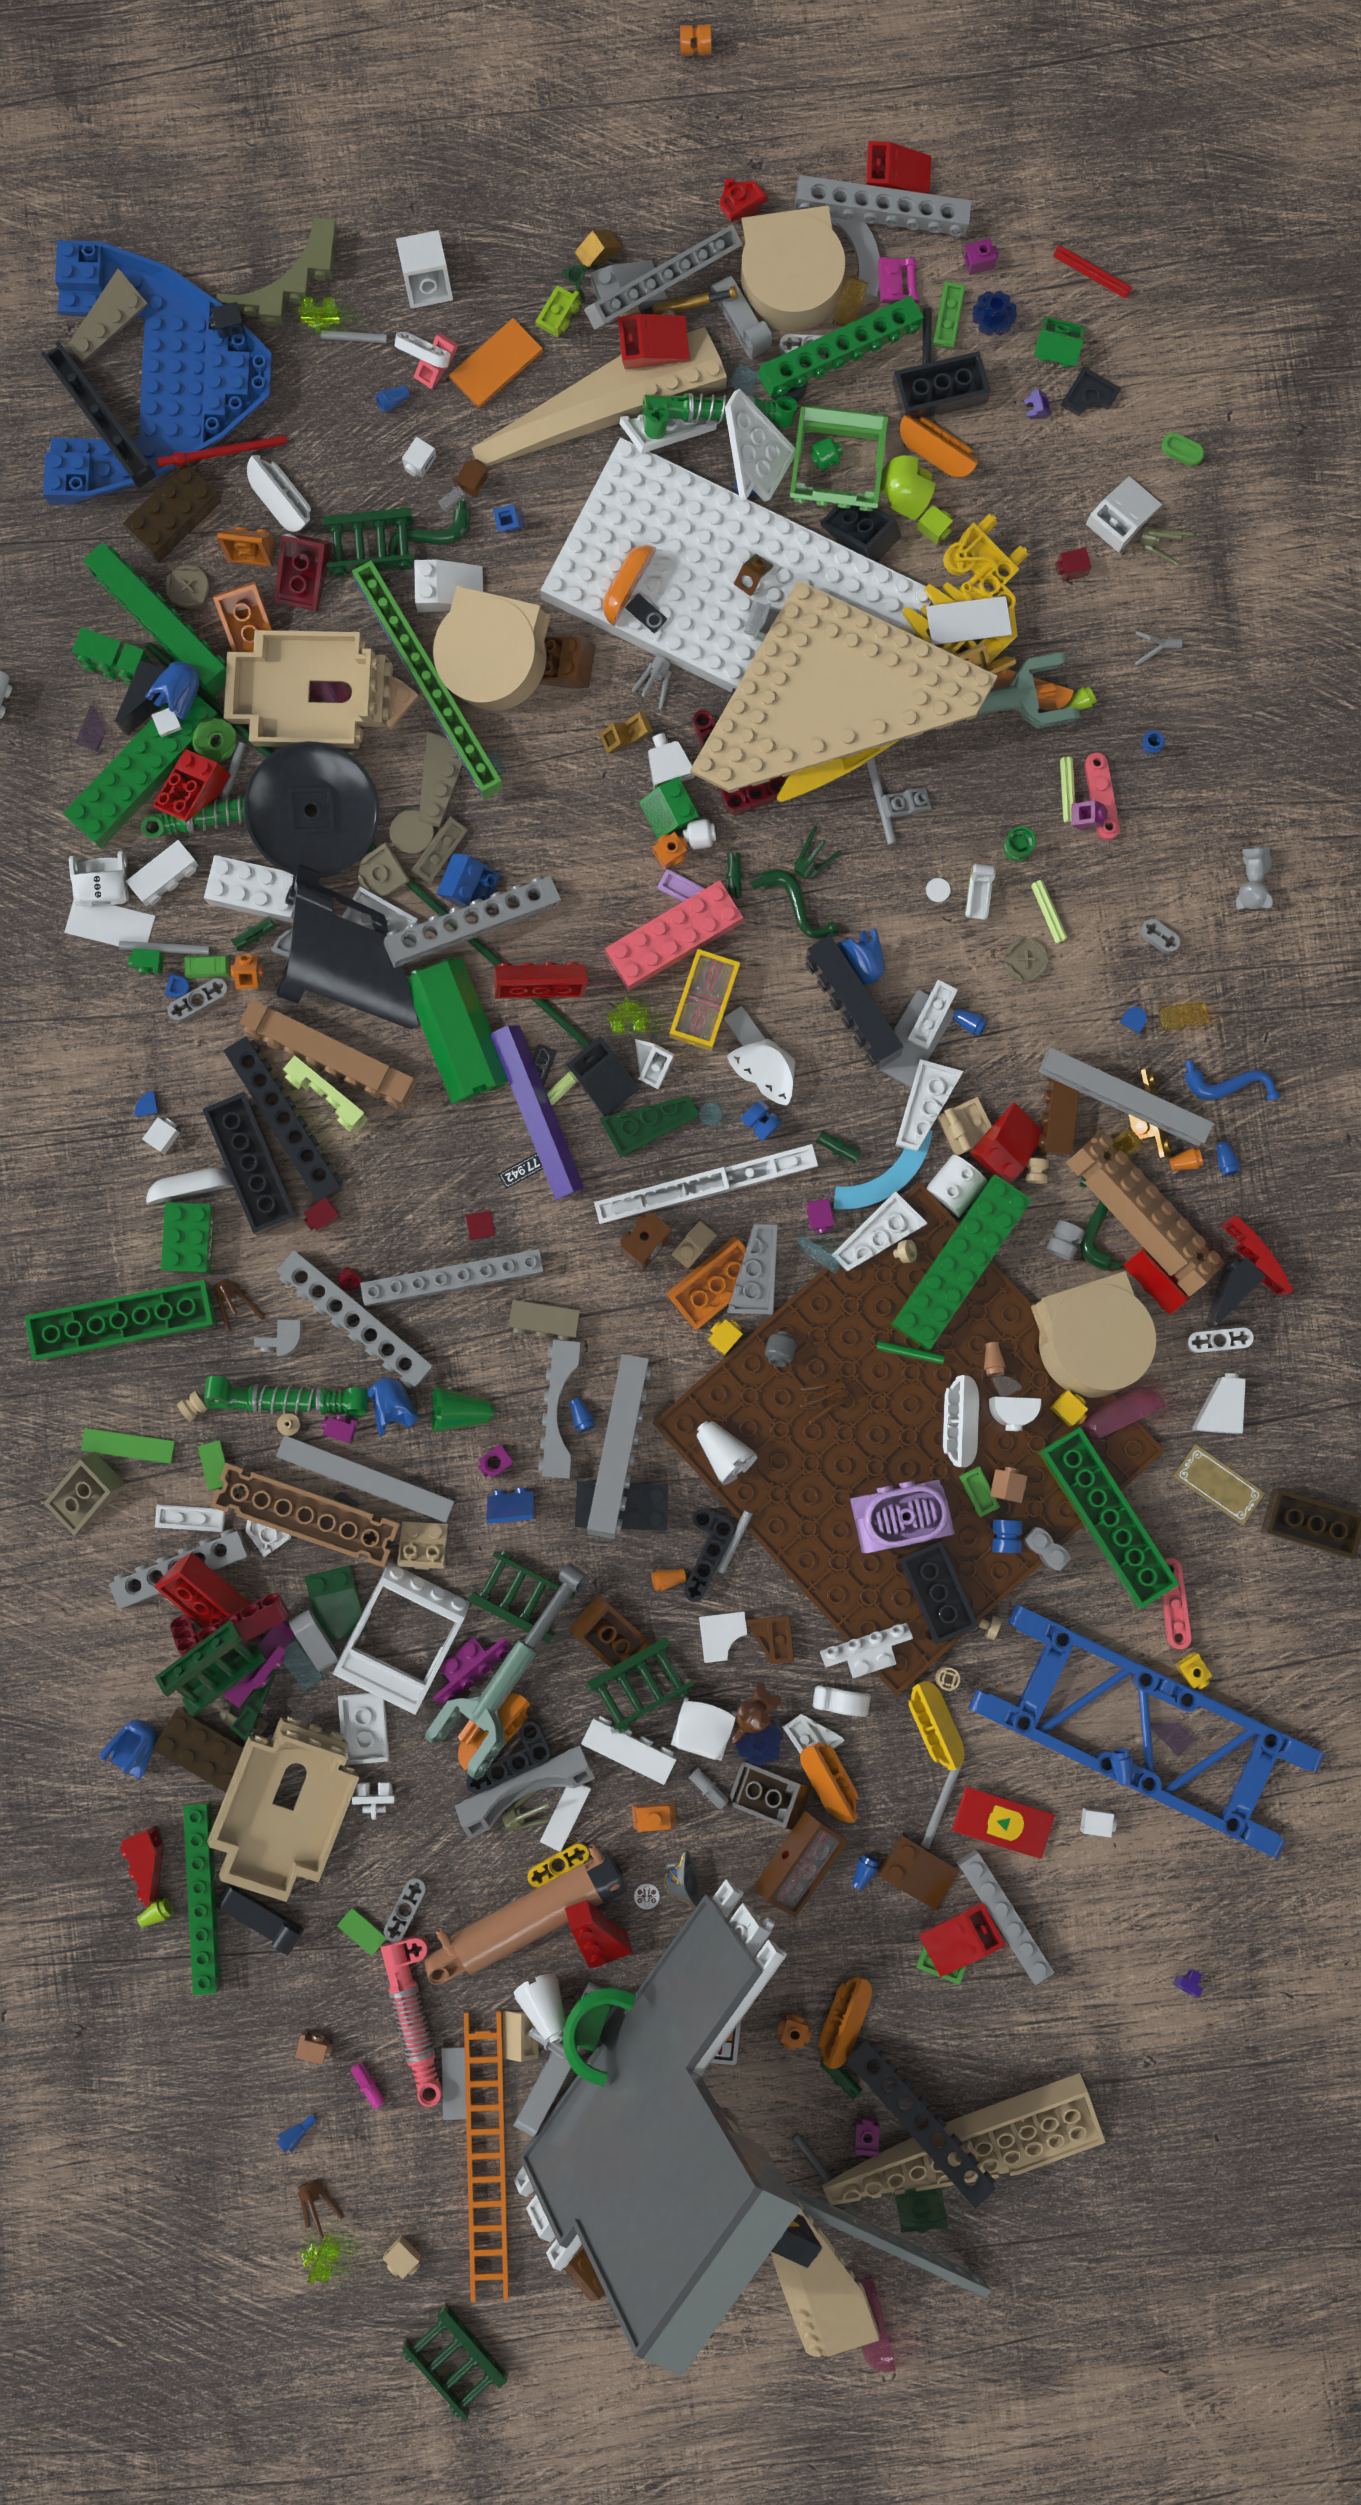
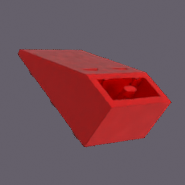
(897, 167)
(653, 340)
(191, 786)
(145, 1856)
(961, 1939)

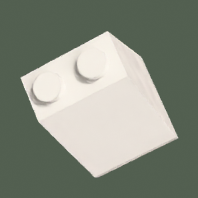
(424, 269)

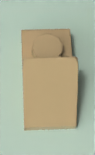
(693, 1245)

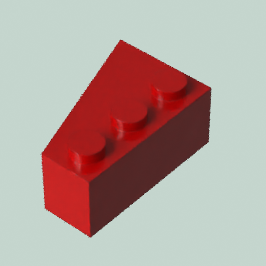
(596, 1935)

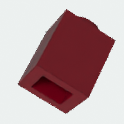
(1073, 564)
(321, 1215)

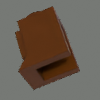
(471, 477)

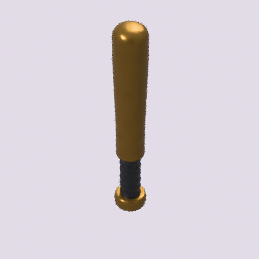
(691, 302)

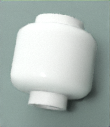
(700, 834)

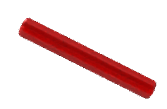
(1092, 271)

